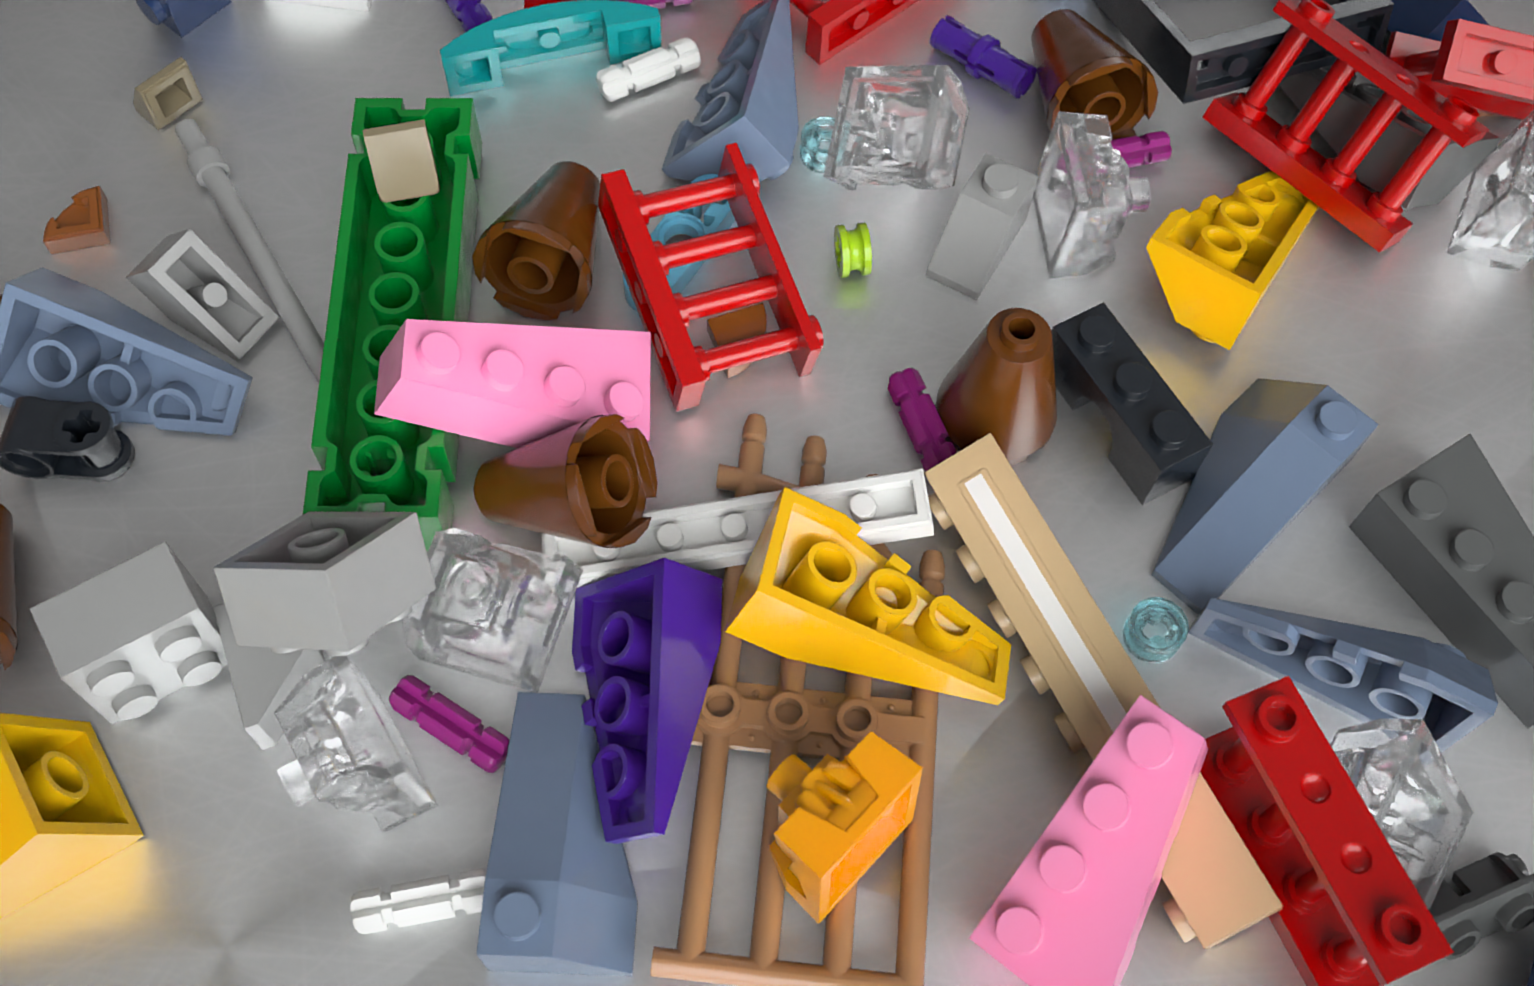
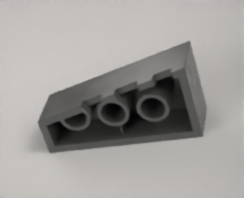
(1464, 562)

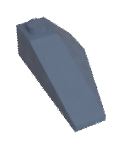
(86, 346)
(1356, 666)

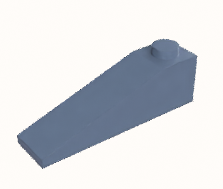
(745, 102)
(1264, 468)
(551, 881)

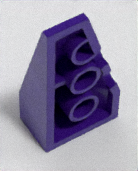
(647, 664)

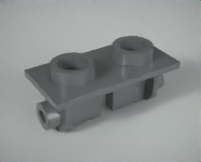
(1495, 898)

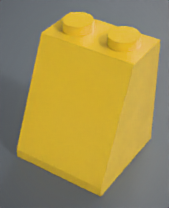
(55, 806)

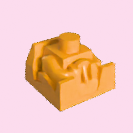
(839, 819)

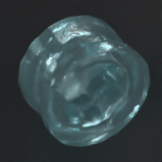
(812, 133)
(1155, 611)

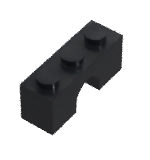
(1151, 430)

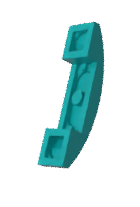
(548, 33)

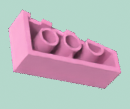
(513, 379)
(1097, 865)

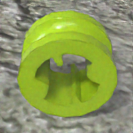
(852, 250)

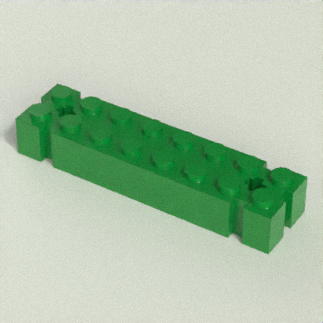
(389, 268)

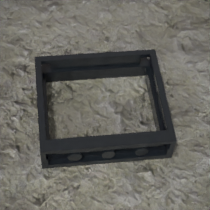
(1233, 57)

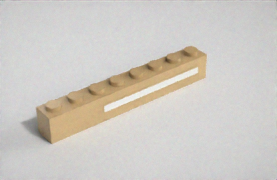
(1083, 663)

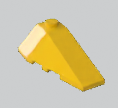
(1227, 254)
(843, 606)

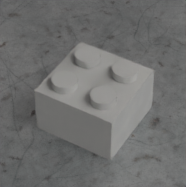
(326, 581)
(132, 634)

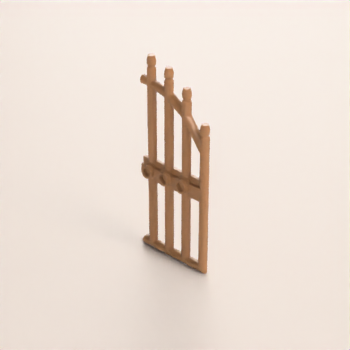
(810, 725)

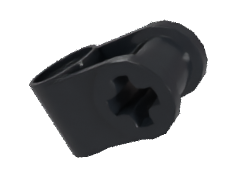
(63, 441)

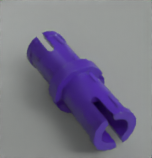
(983, 56)

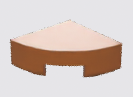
(80, 224)
(735, 327)

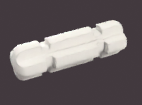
(648, 69)
(418, 901)

